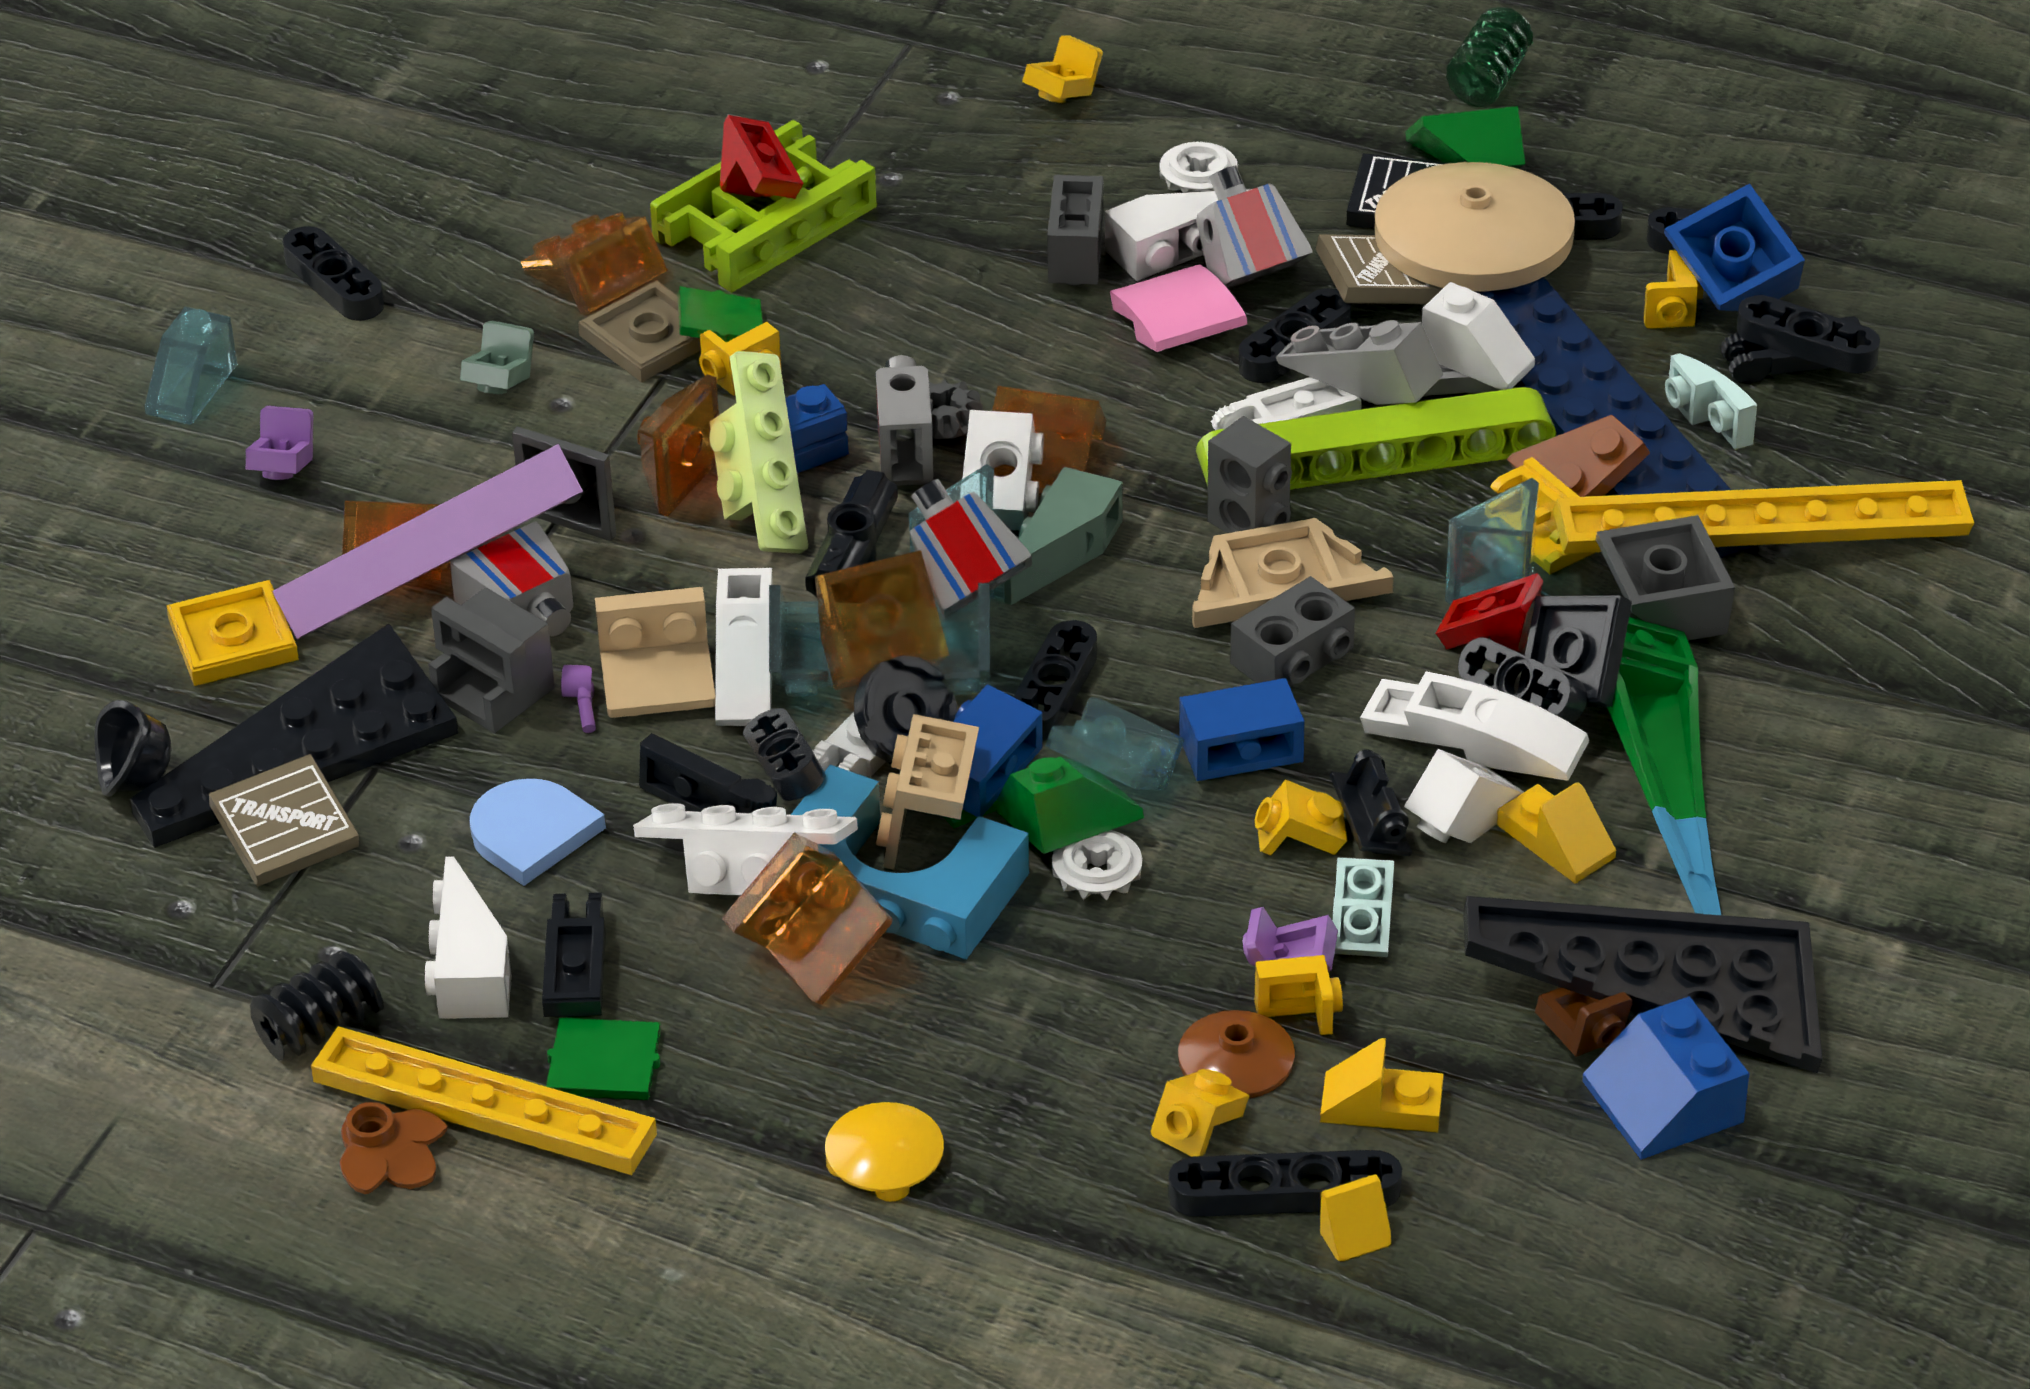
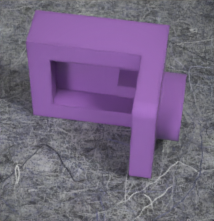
(283, 443)
(1301, 939)

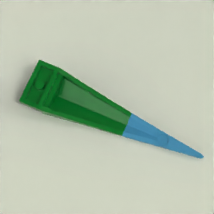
(1659, 728)

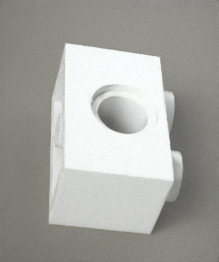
(1010, 440)

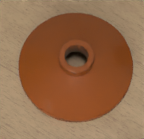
(1242, 1046)

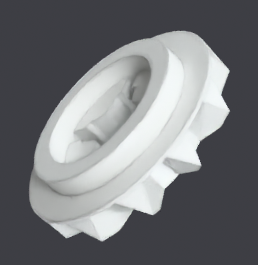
(1199, 157)
(1108, 848)

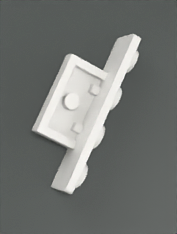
(731, 848)

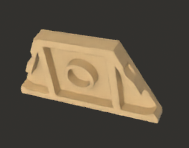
(1266, 561)

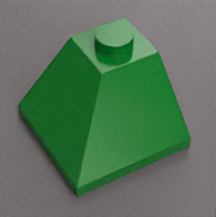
(1471, 136)
(1063, 803)

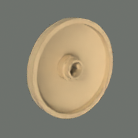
(1474, 226)

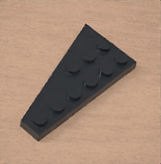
(346, 716)
(1740, 971)

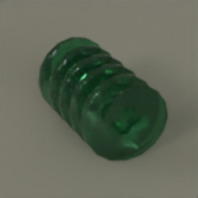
(1489, 56)

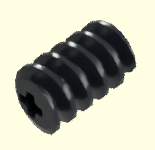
(315, 1000)

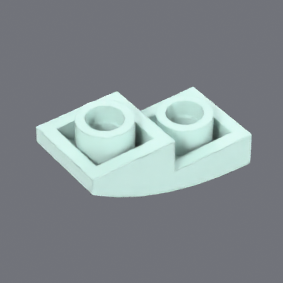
(1709, 395)
(1363, 906)

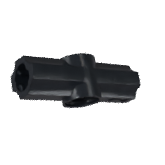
(854, 526)

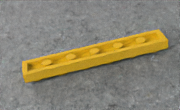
(485, 1100)

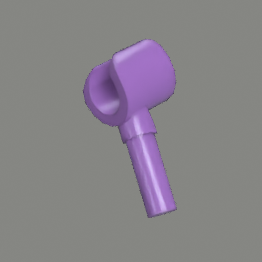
(578, 683)

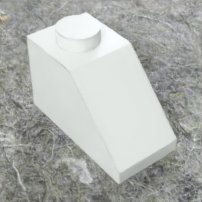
(1475, 337)
(1458, 798)

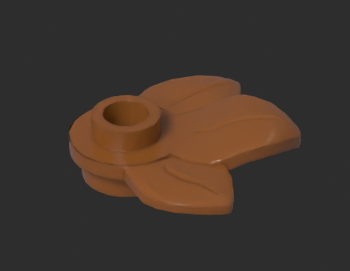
(389, 1147)

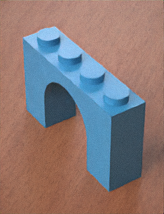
(937, 906)

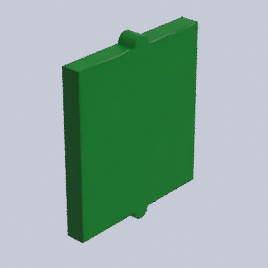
(716, 311)
(604, 1058)

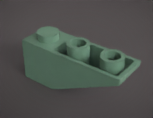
(1067, 530)

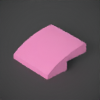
(1178, 308)

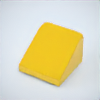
(1355, 1218)

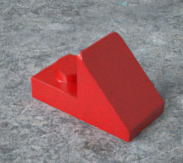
(756, 161)
(1496, 613)

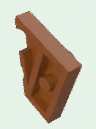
(1588, 457)

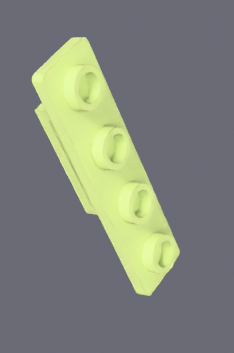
(758, 457)

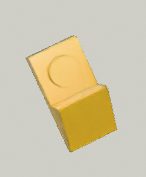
(1559, 829)
(1369, 1095)

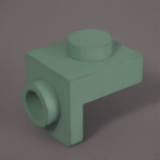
(502, 359)

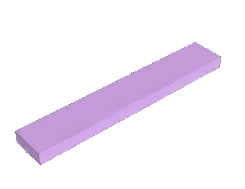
(427, 541)

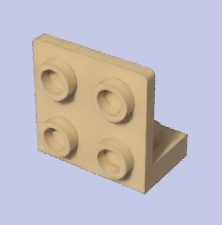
(655, 652)
(932, 776)

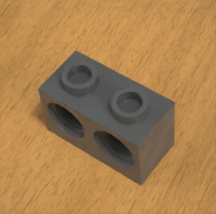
(1075, 229)
(1248, 478)
(1293, 634)

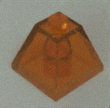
(677, 443)

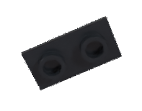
(1371, 806)

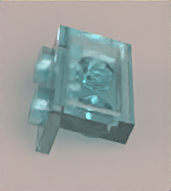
(1119, 745)

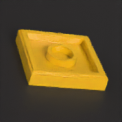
(232, 632)

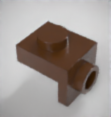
(1582, 1020)

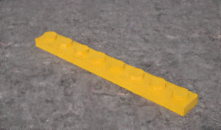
(1778, 514)

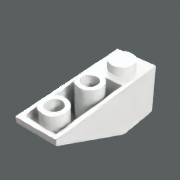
(1155, 231)
(742, 645)
(470, 951)

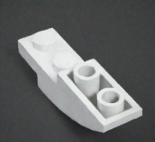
(1482, 721)

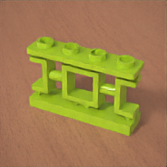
(774, 232)

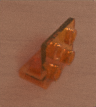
(601, 258)
(1066, 425)
(810, 916)

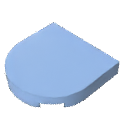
(531, 826)

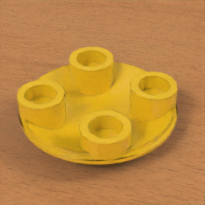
(884, 1148)

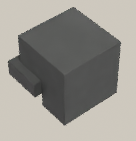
(491, 659)

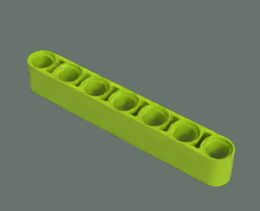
(1408, 436)

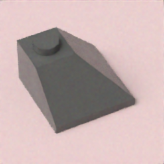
(589, 511)
(1671, 575)

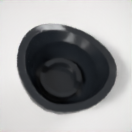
(129, 748)

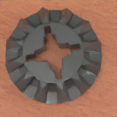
(953, 420)

